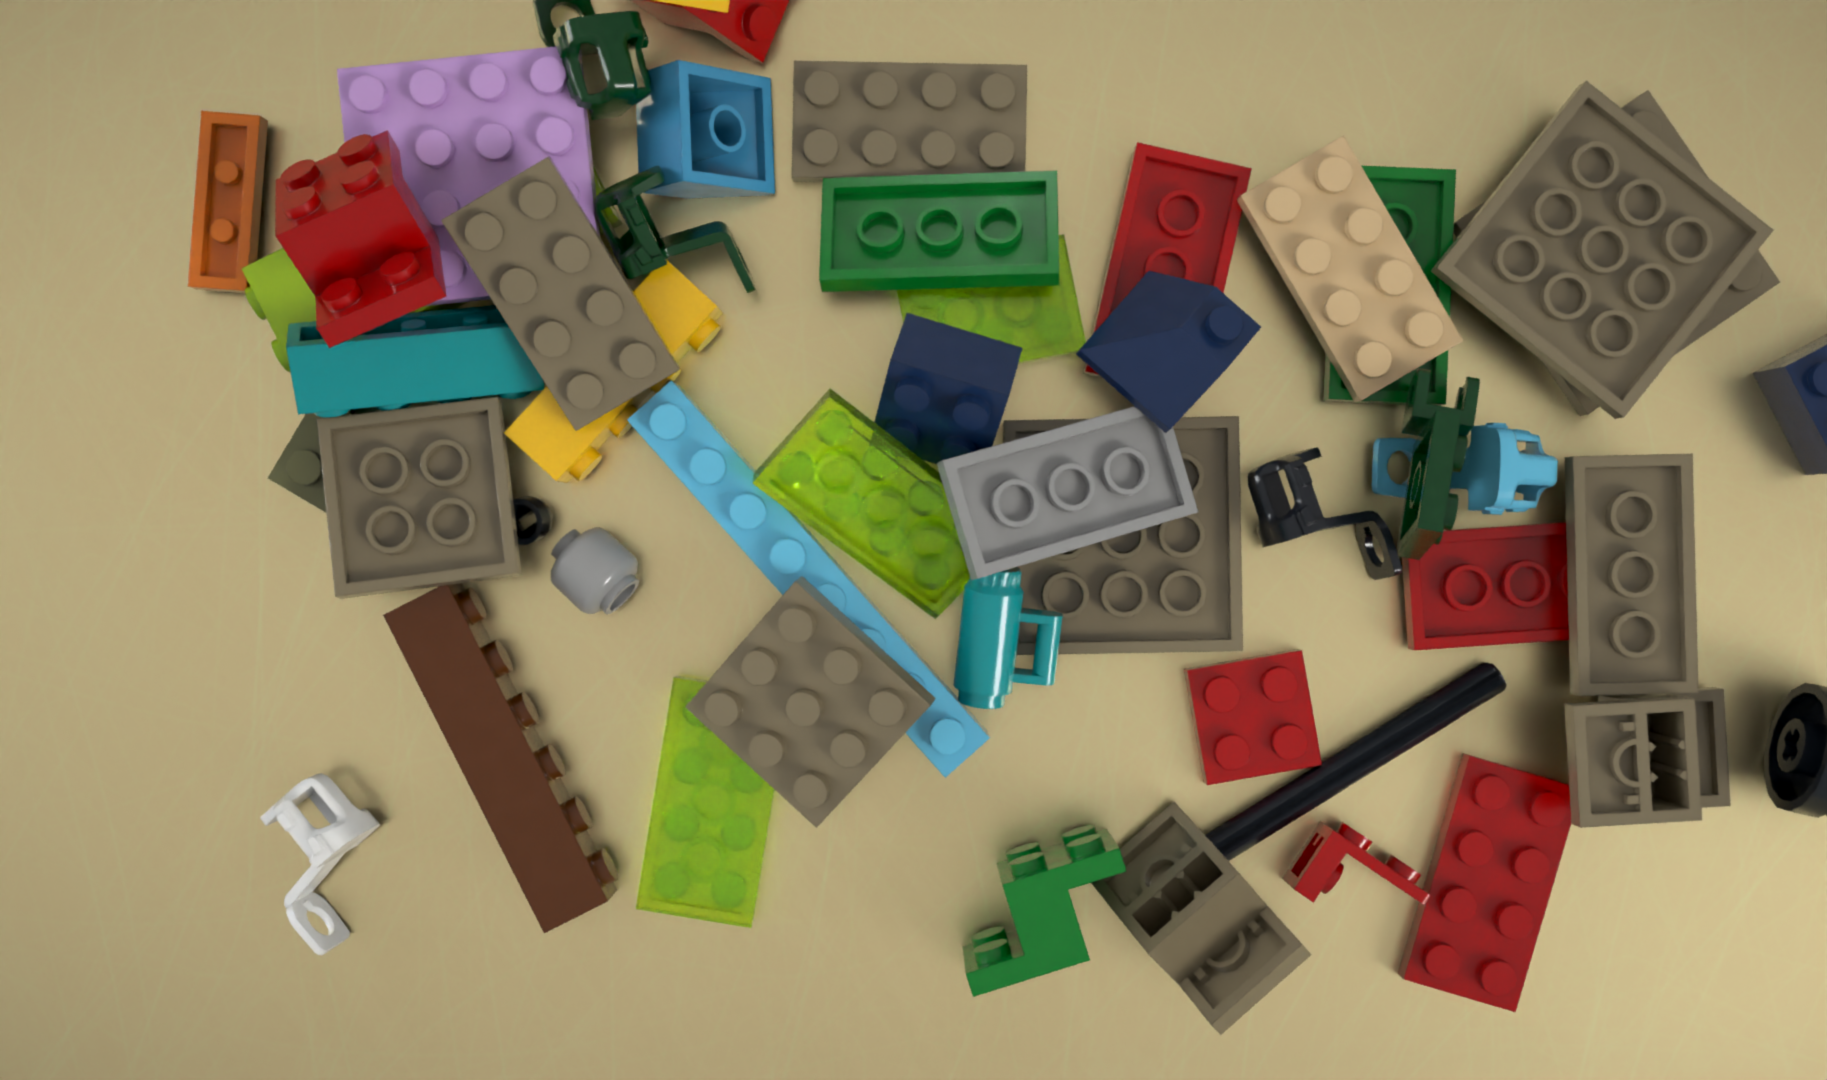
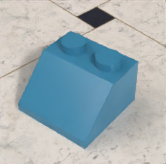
(707, 132)

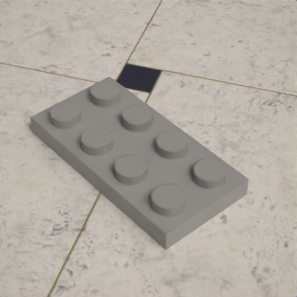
(1064, 490)

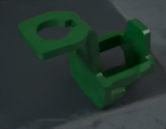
(617, 41)
(642, 246)

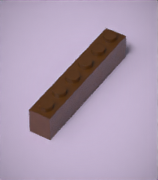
(503, 754)

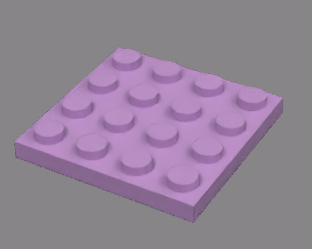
(470, 129)

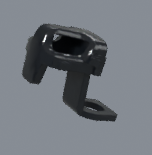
(1281, 523)

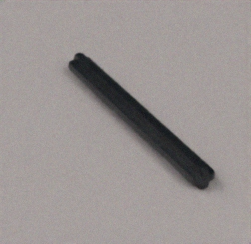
(1358, 760)

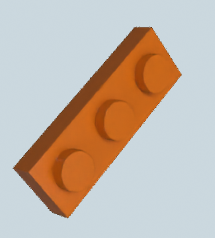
(227, 200)

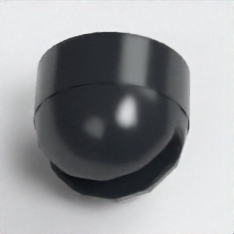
(525, 507)

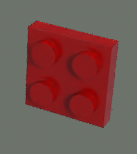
(1252, 716)

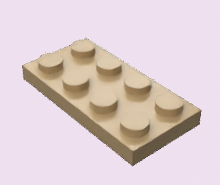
(1349, 269)

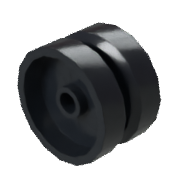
(1798, 752)

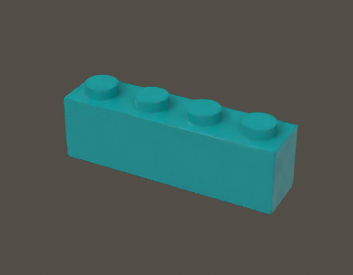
(409, 361)

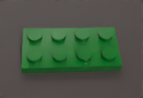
(1423, 211)
(939, 231)

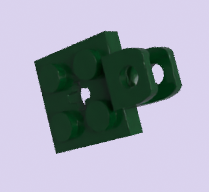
(1435, 456)

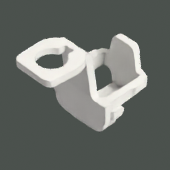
(323, 848)

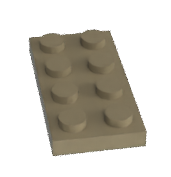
(907, 119)
(561, 293)
(1631, 574)

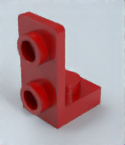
(1319, 865)

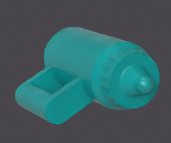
(990, 641)

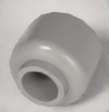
(594, 570)

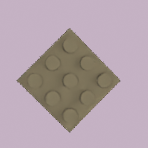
(418, 497)
(810, 701)

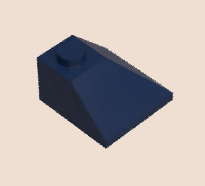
(1168, 344)

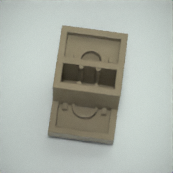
(1647, 758)
(1200, 919)

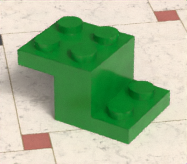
(1042, 910)

